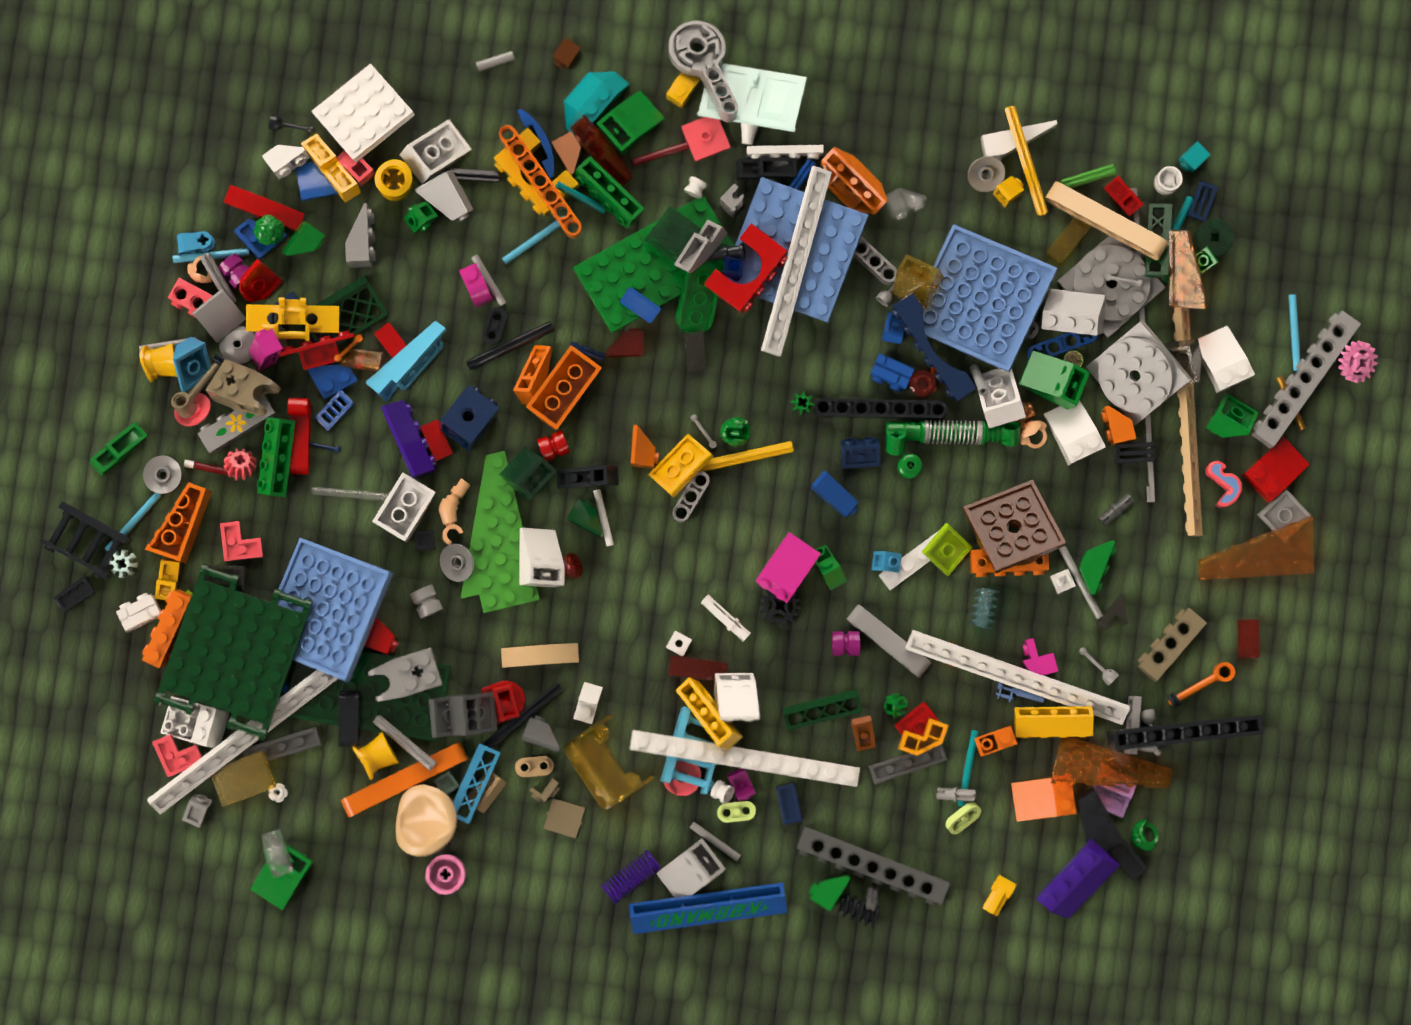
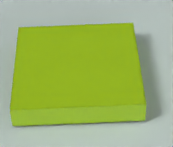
(947, 549)

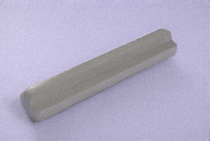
(216, 275)

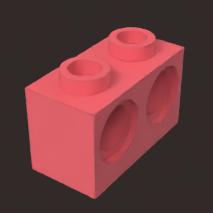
(193, 294)

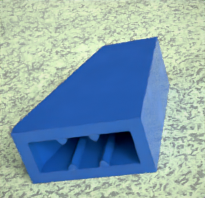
(835, 495)

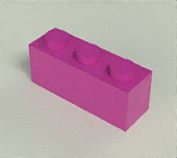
(265, 349)

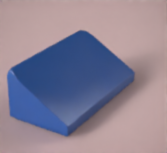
(640, 305)

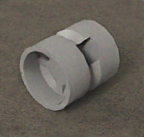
(426, 601)

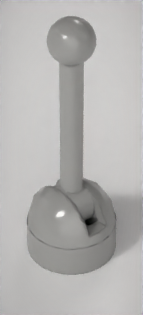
(885, 297)
(1108, 675)
(1148, 717)

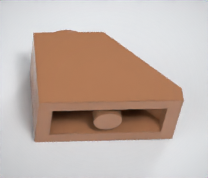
(568, 151)

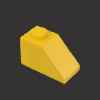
(682, 89)
(1008, 190)

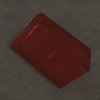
(1248, 638)

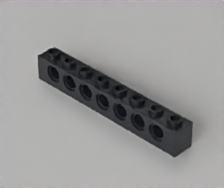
(1185, 732)

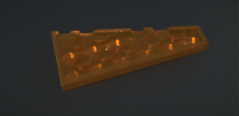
(1270, 554)
(1097, 765)

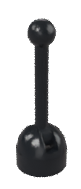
(277, 123)

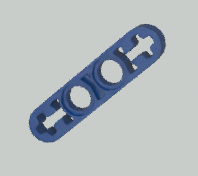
(1061, 342)

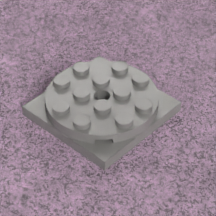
(1126, 298)
(1158, 371)

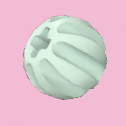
(128, 560)

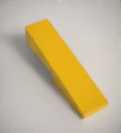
(331, 168)

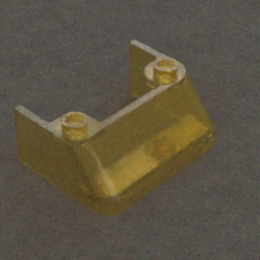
(599, 767)

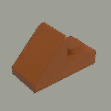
(863, 733)

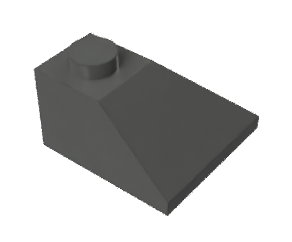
(541, 734)

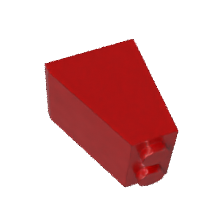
(381, 638)

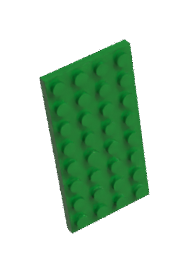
(638, 266)

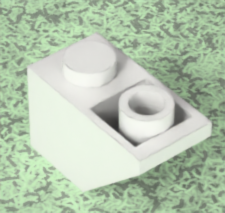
(285, 159)

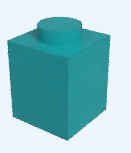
(1193, 157)

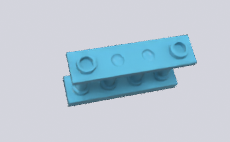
(670, 773)

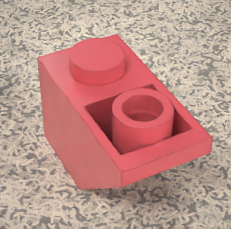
(359, 171)

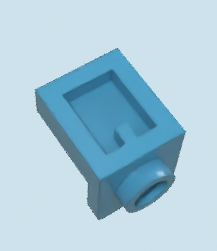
(886, 561)

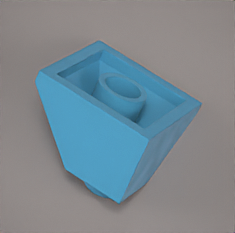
(190, 362)

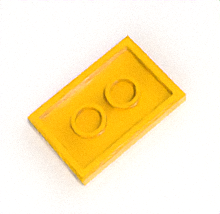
(680, 465)

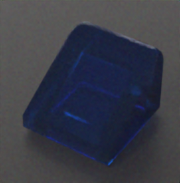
(733, 268)

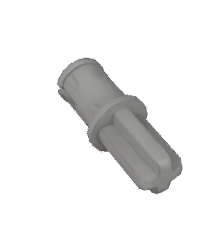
(956, 794)

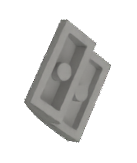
(219, 315)

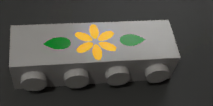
(232, 427)

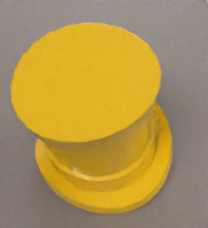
(394, 180)
(158, 361)
(376, 755)

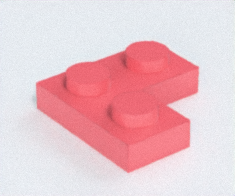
(234, 547)
(173, 759)

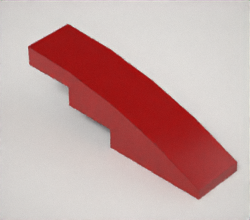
(261, 206)

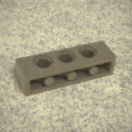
(1194, 625)

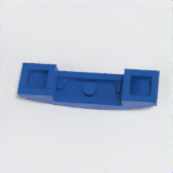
(529, 122)

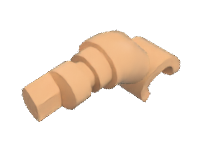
(448, 509)

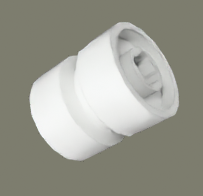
(1168, 180)

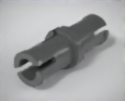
(1116, 510)

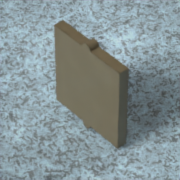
(564, 818)

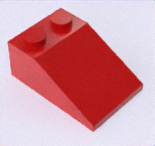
(1275, 470)

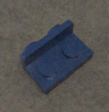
(860, 452)

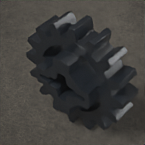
(769, 614)

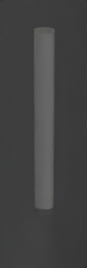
(349, 493)

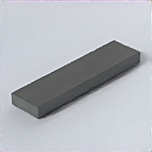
(287, 744)
(906, 764)

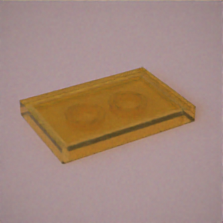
(243, 779)

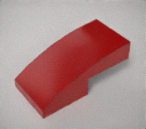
(1123, 196)

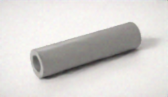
(494, 61)
(978, 379)

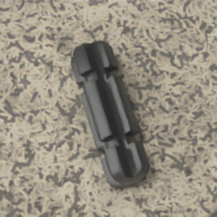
(872, 897)

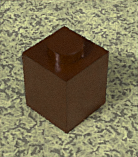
(566, 54)

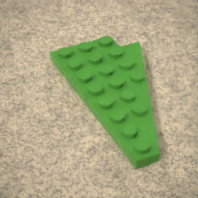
(497, 543)

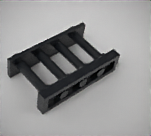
(85, 522)

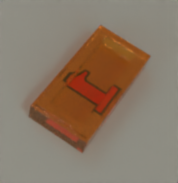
(362, 359)

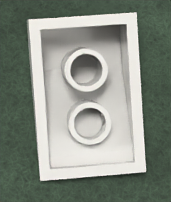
(435, 151)
(1224, 359)
(1003, 400)
(1074, 432)
(404, 507)

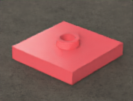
(705, 138)

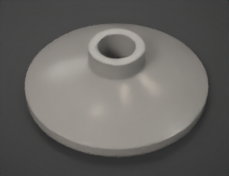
(986, 181)
(237, 354)
(153, 471)
(450, 562)

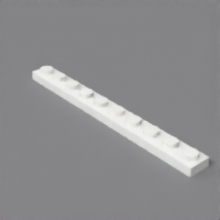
(796, 261)

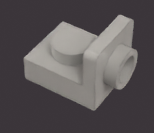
(196, 809)

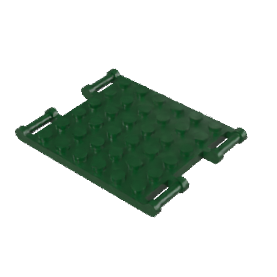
(233, 652)

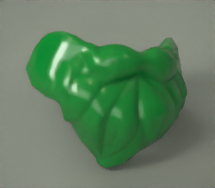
(1138, 838)

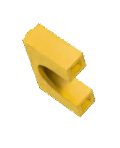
(506, 164)

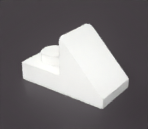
(588, 703)

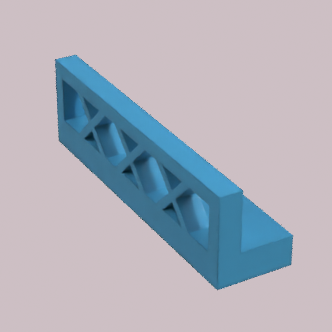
(473, 767)

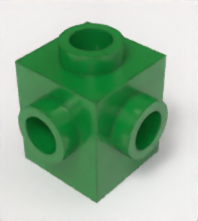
(420, 217)

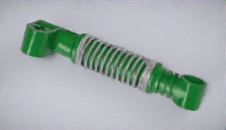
(899, 432)

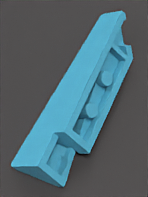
(408, 363)

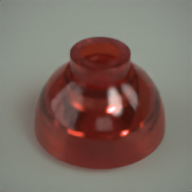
(922, 383)
(572, 565)

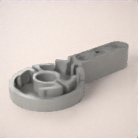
(702, 63)

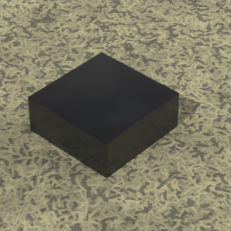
(424, 540)

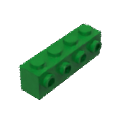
(608, 192)
(276, 457)

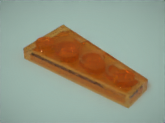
(1184, 274)

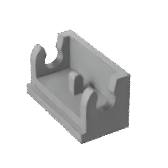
(730, 202)

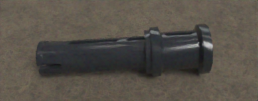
(731, 251)

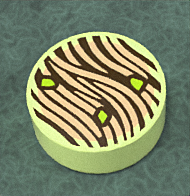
(1074, 357)

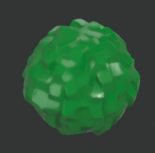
(268, 230)
(735, 431)

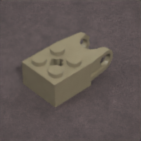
(240, 388)

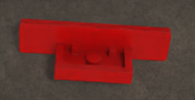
(318, 353)

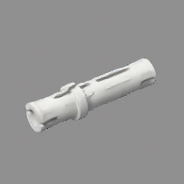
(728, 620)

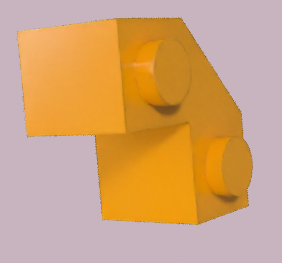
(932, 737)

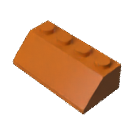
(563, 387)

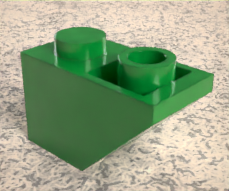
(829, 568)

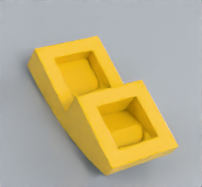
(168, 578)

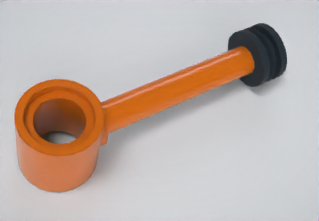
(1174, 700)

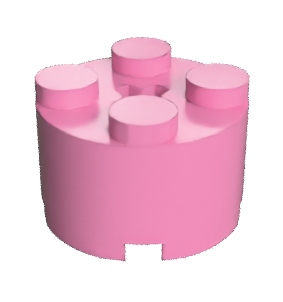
(453, 882)

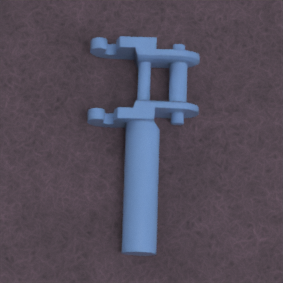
(1018, 692)

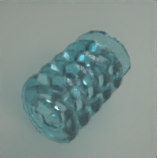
(984, 607)

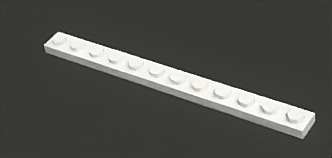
(1015, 676)
(237, 743)
(744, 758)

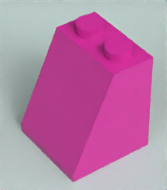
(787, 567)

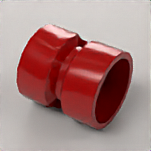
(554, 445)

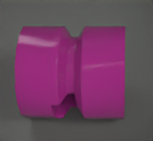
(234, 269)
(845, 643)

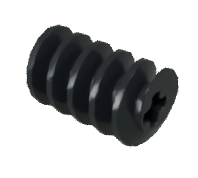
(858, 909)

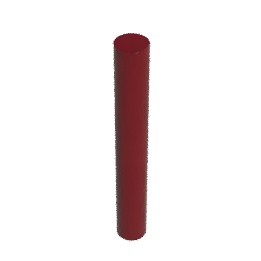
(660, 153)

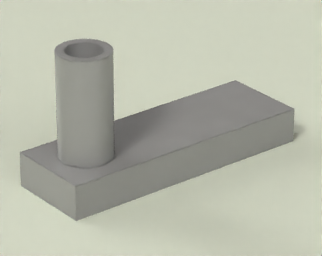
(1133, 721)

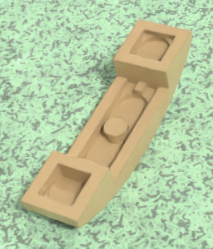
(540, 655)

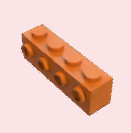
(981, 566)
(167, 630)

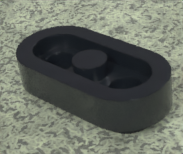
(494, 326)

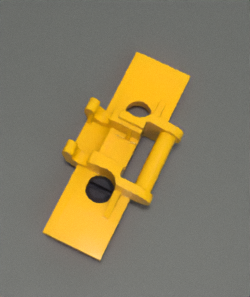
(292, 312)

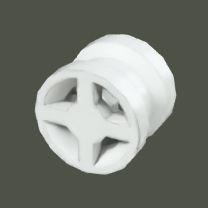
(695, 187)
(722, 792)

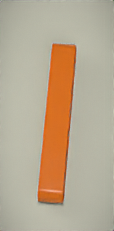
(533, 175)
(403, 780)

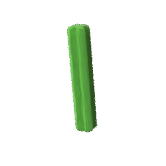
(1089, 176)

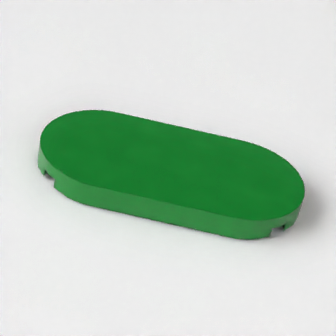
(696, 301)

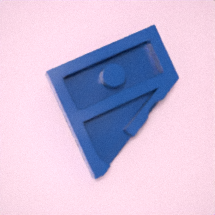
(246, 235)
(332, 379)

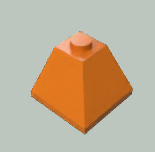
(643, 451)

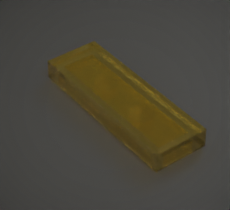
(1068, 240)

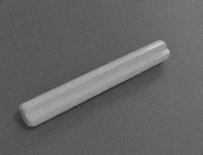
(404, 742)

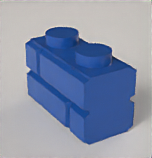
(891, 372)

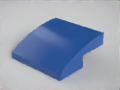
(313, 182)

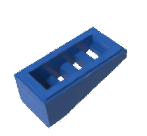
(329, 405)

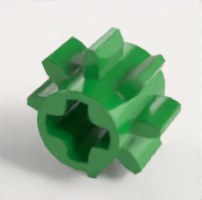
(802, 398)
(895, 705)

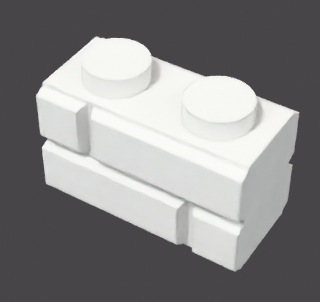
(138, 613)

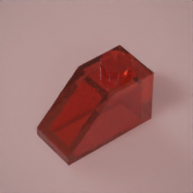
(628, 345)

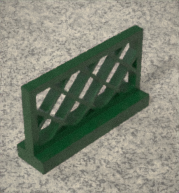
(344, 294)

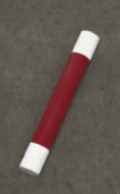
(205, 467)

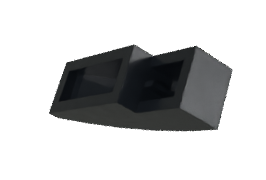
(766, 167)

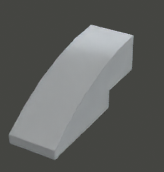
(701, 246)

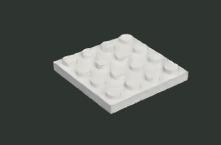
(363, 113)

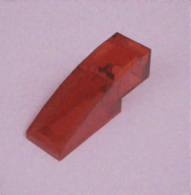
(695, 668)

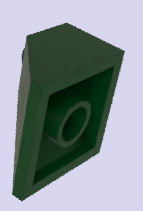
(586, 517)

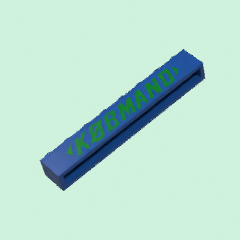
(708, 908)

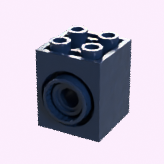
(469, 406)

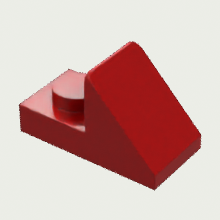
(506, 702)

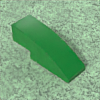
(118, 449)

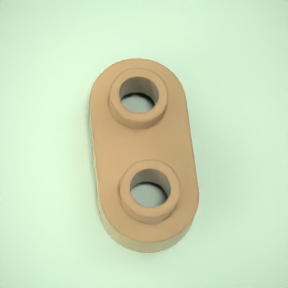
(534, 766)

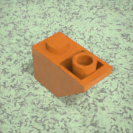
(1119, 427)
(995, 741)

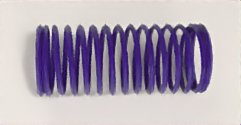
(654, 865)

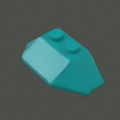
(593, 97)

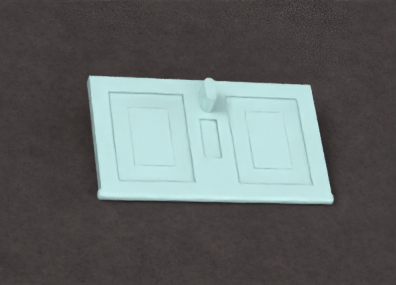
(762, 97)

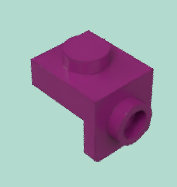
(742, 785)

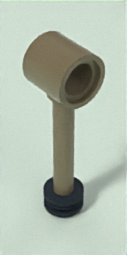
(184, 402)

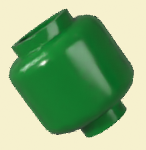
(904, 470)

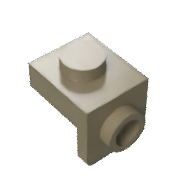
(550, 790)

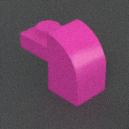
(476, 285)
(1041, 665)

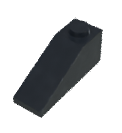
(588, 477)

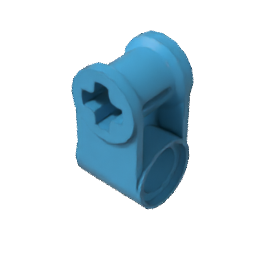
(191, 242)

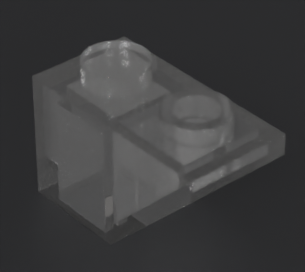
(902, 201)
(277, 853)

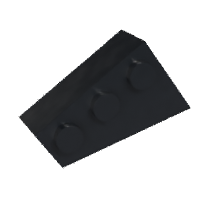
(1097, 821)

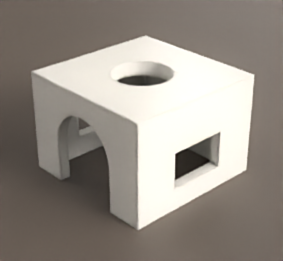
(679, 650)

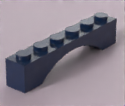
(911, 314)

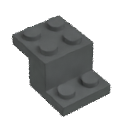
(463, 714)

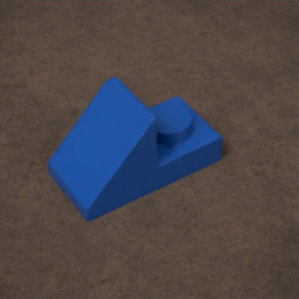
(893, 329)

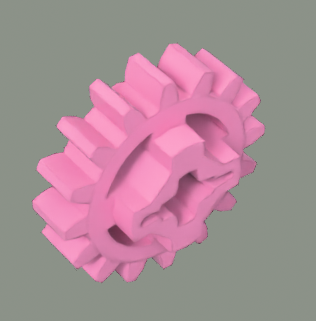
(1357, 361)

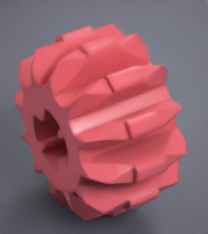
(240, 464)

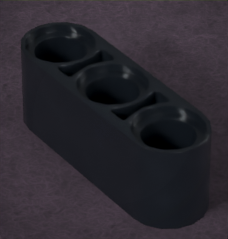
(349, 719)

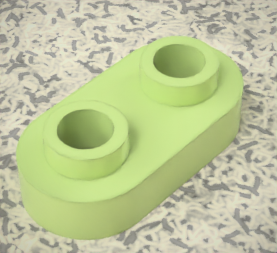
(736, 811)
(963, 818)

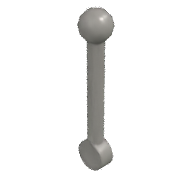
(1108, 277)
(712, 444)

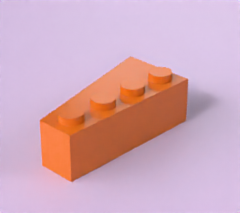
(181, 525)

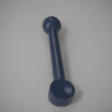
(336, 449)

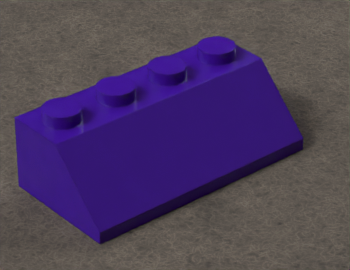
(408, 439)
(1077, 880)

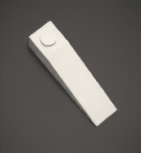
(1002, 143)

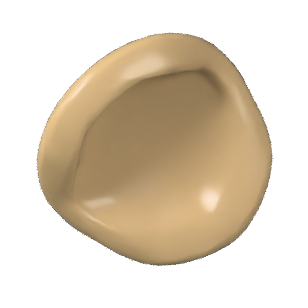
(425, 820)

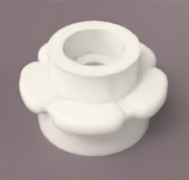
(283, 793)

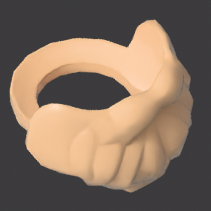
(192, 271)
(1031, 428)

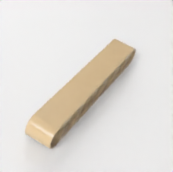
(1106, 220)

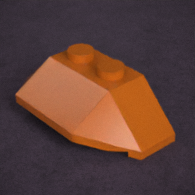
(853, 182)

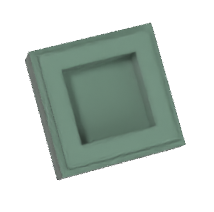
(447, 783)

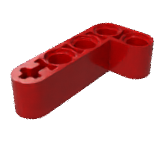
(300, 411)

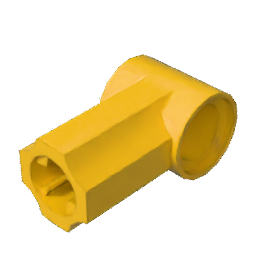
(1001, 891)

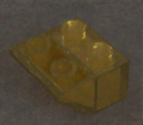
(917, 278)

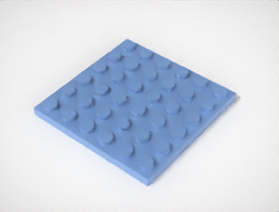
(832, 250)
(985, 297)
(343, 608)

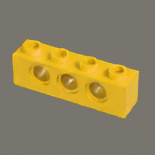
(706, 712)

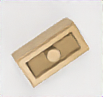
(491, 791)

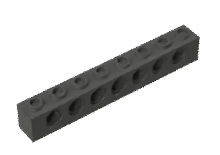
(935, 896)

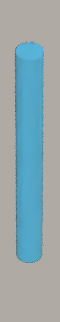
(532, 241)
(215, 255)
(1294, 330)
(138, 516)

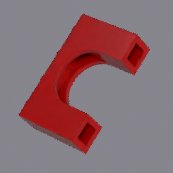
(741, 295)

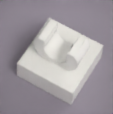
(1062, 581)

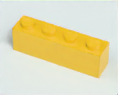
(1053, 721)

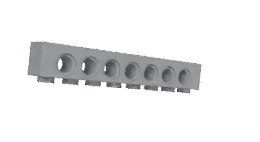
(1347, 327)

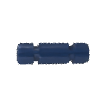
(589, 352)

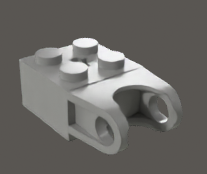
(402, 677)

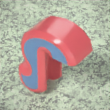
(1227, 481)

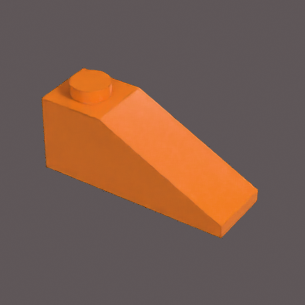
(533, 373)

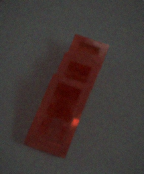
(601, 150)

